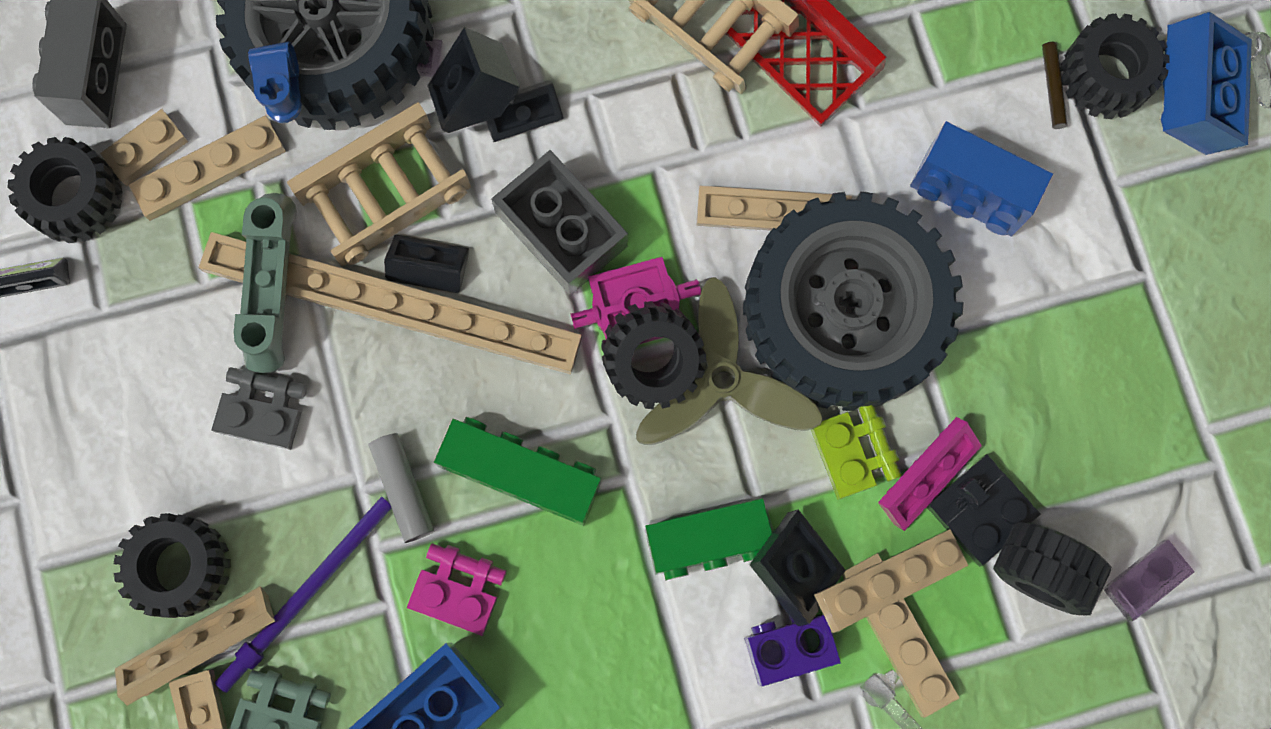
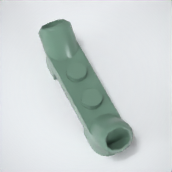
(261, 317)

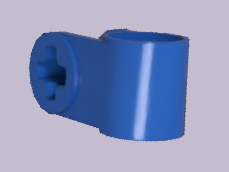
(276, 80)

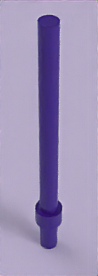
(250, 653)

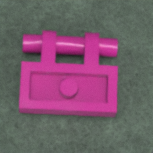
(452, 601)

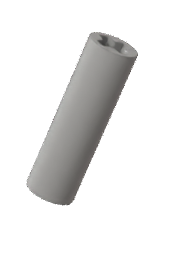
(401, 487)

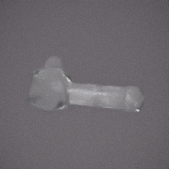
(1260, 49)
(880, 693)

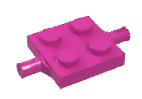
(632, 285)

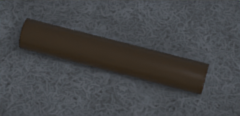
(1054, 85)

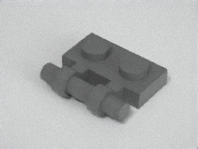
(257, 420)

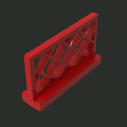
(840, 34)

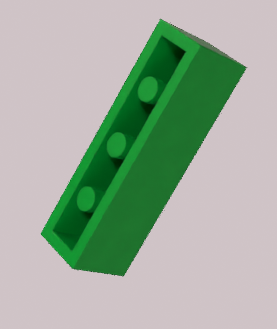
(518, 471)

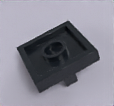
(982, 509)
(797, 567)

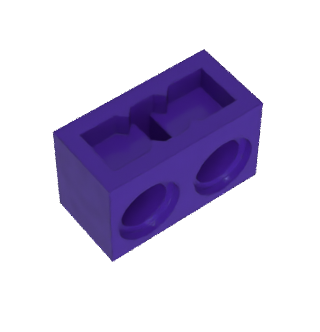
(793, 659)

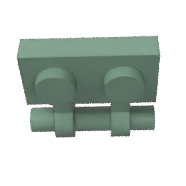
(263, 715)

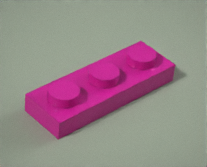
(930, 473)

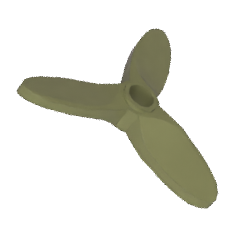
(752, 392)

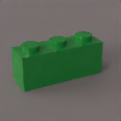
(708, 538)

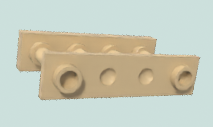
(775, 18)
(378, 147)

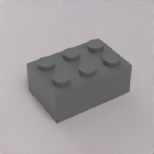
(80, 61)
(560, 222)

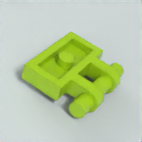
(844, 456)

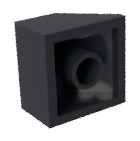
(472, 82)

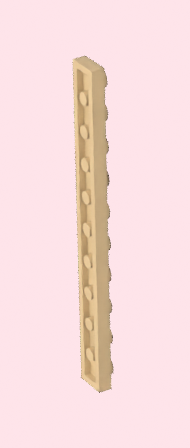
(407, 307)

